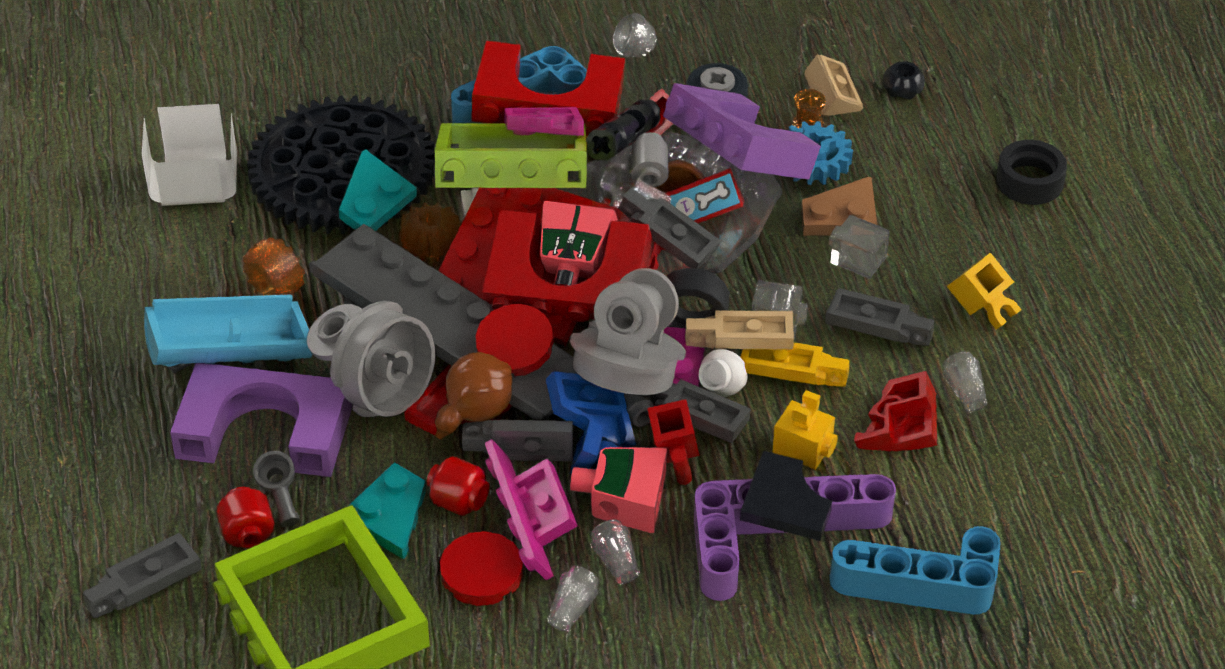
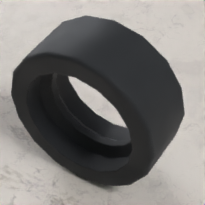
(1035, 154)
(702, 285)

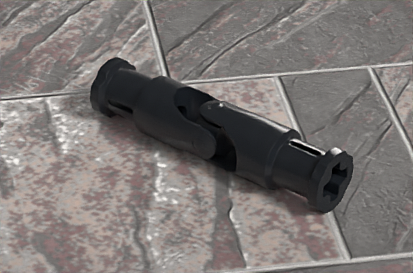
(623, 129)

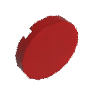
(517, 337)
(481, 568)

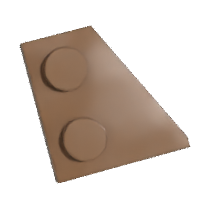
(831, 208)

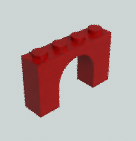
(499, 88)
(514, 256)

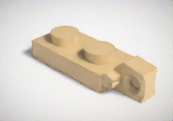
(741, 330)

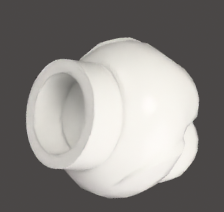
(723, 372)

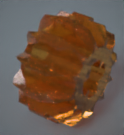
(429, 230)
(273, 268)

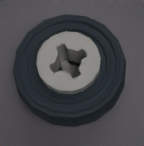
(719, 77)

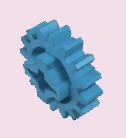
(834, 153)

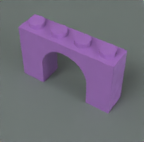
(727, 127)
(224, 393)

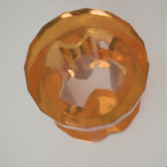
(809, 107)

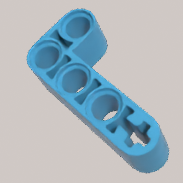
(540, 72)
(920, 576)

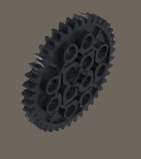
(310, 156)

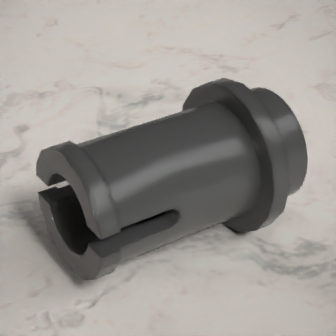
(637, 409)

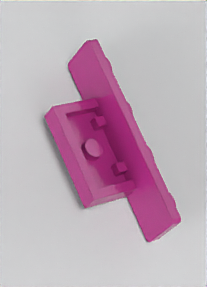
(535, 504)

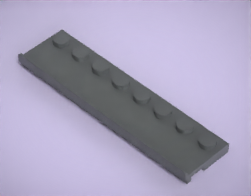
(376, 270)

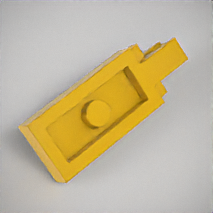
(800, 364)

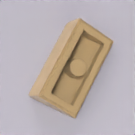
(835, 84)

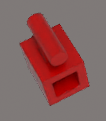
(674, 431)

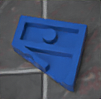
(583, 402)

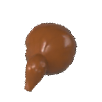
(476, 391)

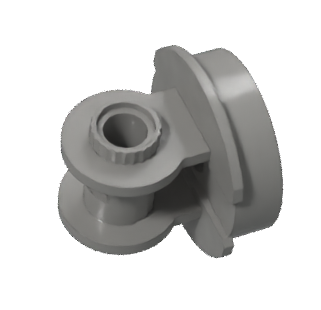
(626, 340)
(375, 355)

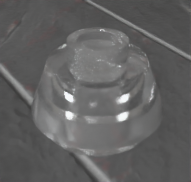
(634, 36)

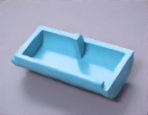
(225, 330)

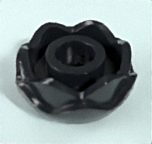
(903, 80)

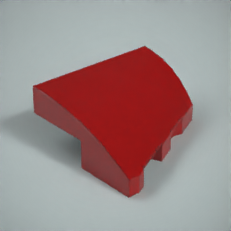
(903, 416)

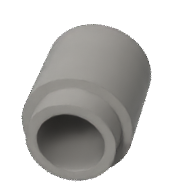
(650, 159)

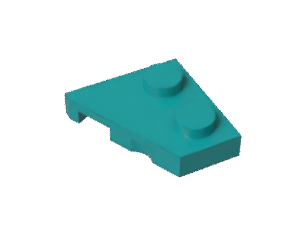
(374, 194)
(391, 508)

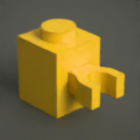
(983, 287)
(805, 432)

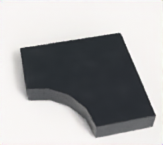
(784, 500)

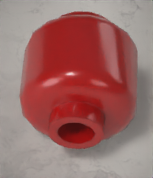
(458, 486)
(244, 516)

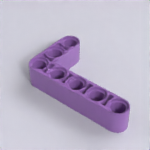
(856, 505)

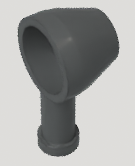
(277, 463)

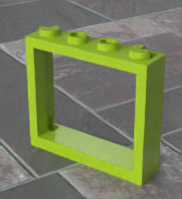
(499, 159)
(344, 526)

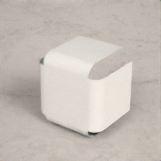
(194, 157)

